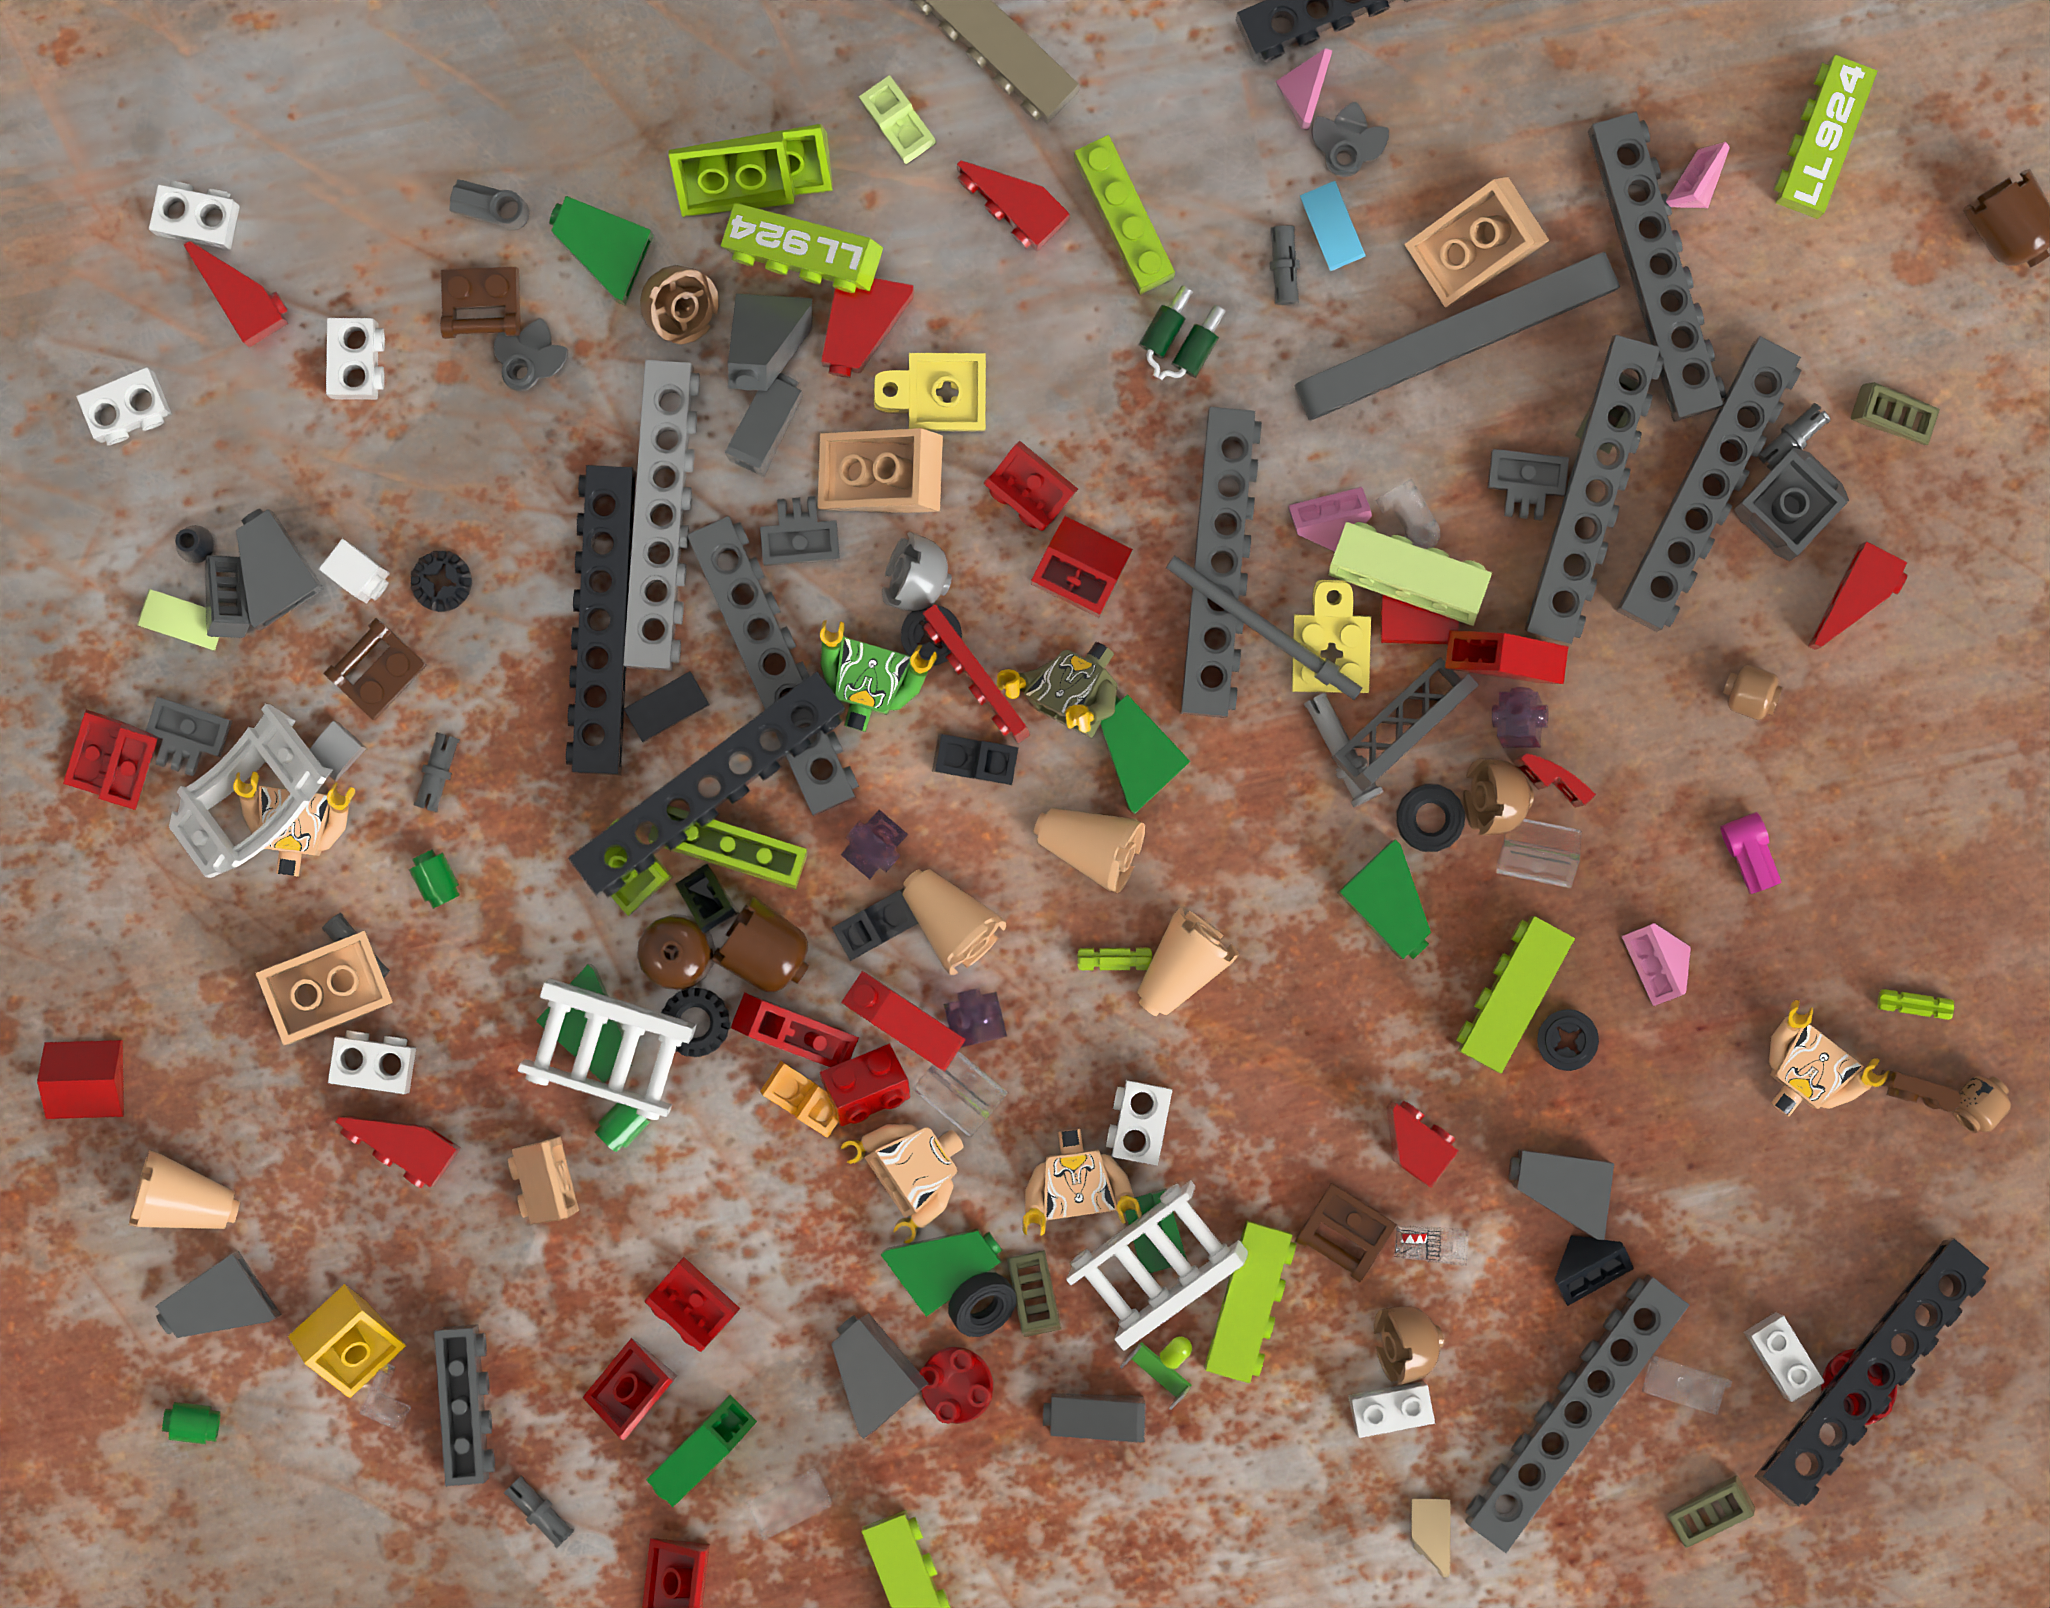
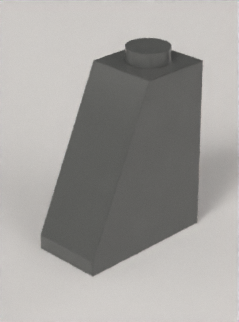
(765, 338)
(764, 425)
(272, 569)
(1567, 1186)
(217, 1301)
(873, 1373)
(1096, 1416)

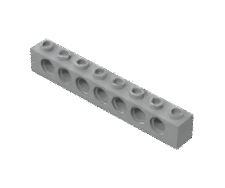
(660, 379)

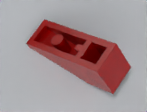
(245, 302)
(1865, 585)
(903, 1020)
(793, 1031)

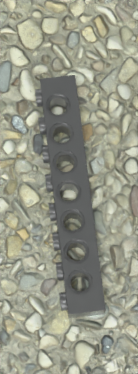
(1630, 133)
(1621, 355)
(1762, 359)
(1222, 425)
(708, 545)
(1597, 1404)

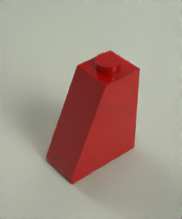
(861, 324)
(1506, 656)

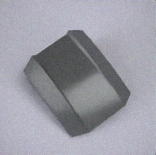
(1792, 504)

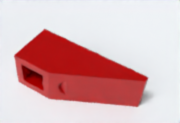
(1022, 204)
(412, 1147)

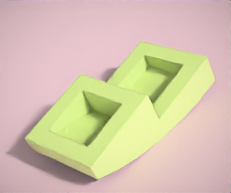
(897, 119)
(176, 619)

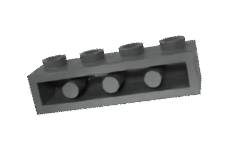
(462, 1405)

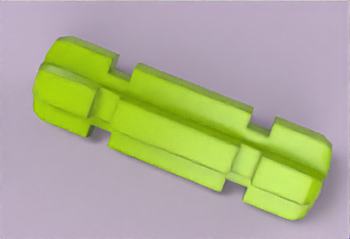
(1114, 958)
(1915, 1004)

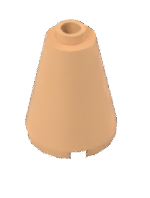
(1092, 843)
(951, 919)
(1183, 963)
(180, 1197)

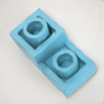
(1332, 225)

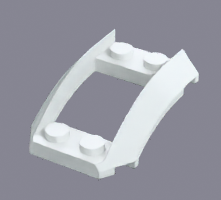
(290, 759)

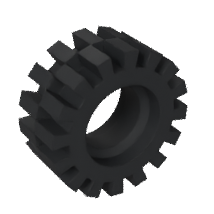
(713, 1007)

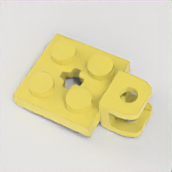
(918, 388)
(1337, 625)

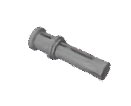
(1335, 739)

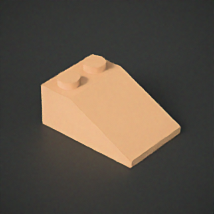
(1476, 241)
(880, 471)
(324, 988)
(544, 1181)

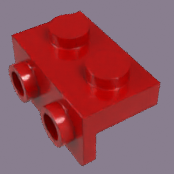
(1030, 487)
(866, 1085)
(691, 1305)

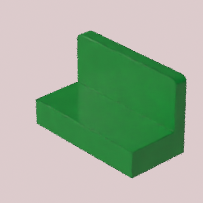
(1145, 1249)

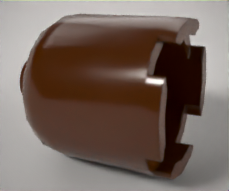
(2014, 221)
(763, 948)
(694, 952)

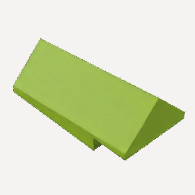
(751, 170)

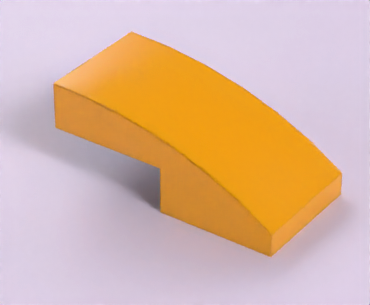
(801, 1098)

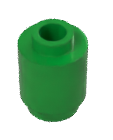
(434, 878)
(621, 1126)
(191, 1423)

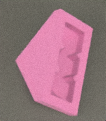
(1303, 86)
(1699, 178)
(1325, 517)
(1660, 962)

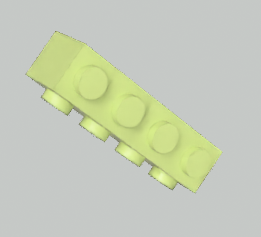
(1410, 572)

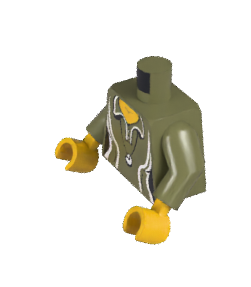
(1068, 688)

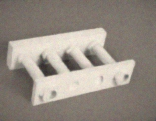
(598, 1011)
(1162, 1302)

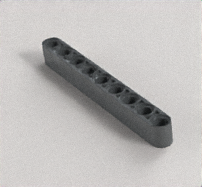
(1457, 336)

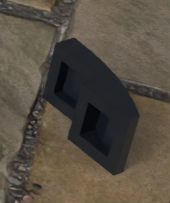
(975, 759)
(875, 925)

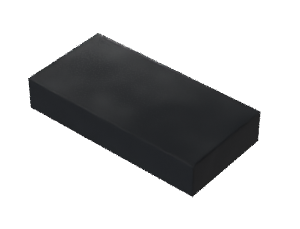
(666, 706)

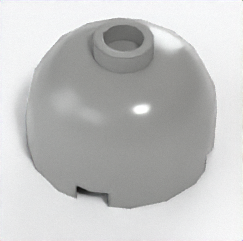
(917, 574)

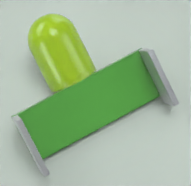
(1163, 1368)

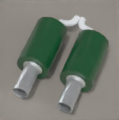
(1196, 345)

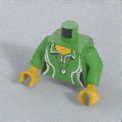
(869, 676)

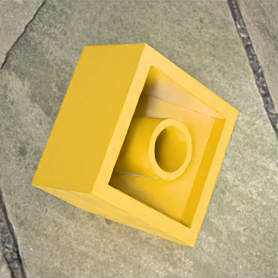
(346, 1341)

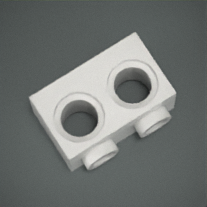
(192, 224)
(343, 360)
(122, 396)
(355, 572)
(371, 1072)
(1150, 1124)
(1783, 1357)
(1391, 1409)

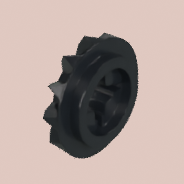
(448, 597)
(912, 634)
(1586, 1040)

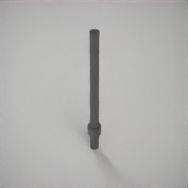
(1324, 671)

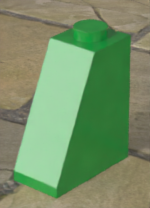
(602, 244)
(1140, 753)
(1389, 902)
(575, 1023)
(939, 1265)
(701, 1451)

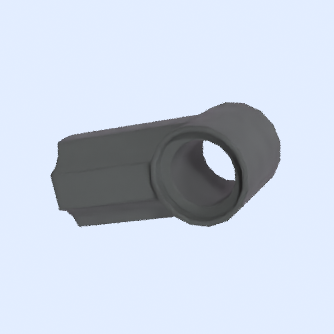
(486, 204)

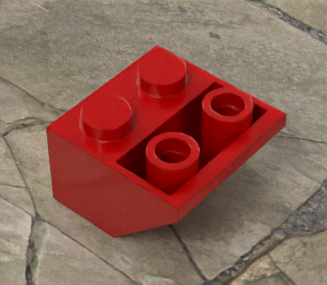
(1081, 566)
(1416, 1147)

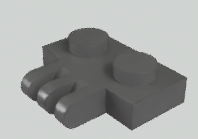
(1527, 479)
(799, 536)
(186, 733)

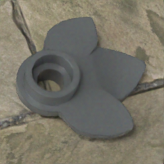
(1349, 135)
(531, 350)

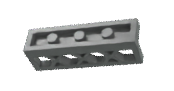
(1417, 730)

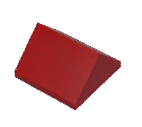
(82, 1079)
(628, 1388)
(675, 1574)

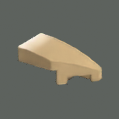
(1432, 1531)

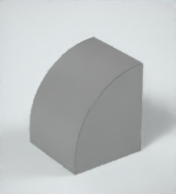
(337, 749)

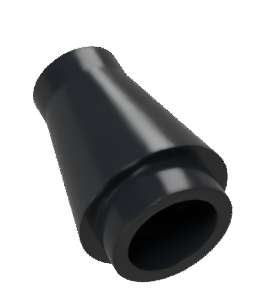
(202, 545)

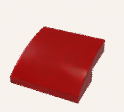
(1412, 624)
(110, 759)
(1544, 772)

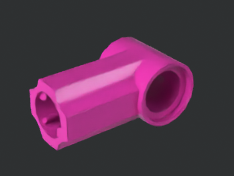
(1748, 843)

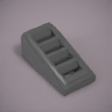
(225, 620)

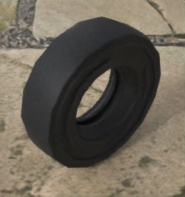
(1453, 823)
(974, 1290)

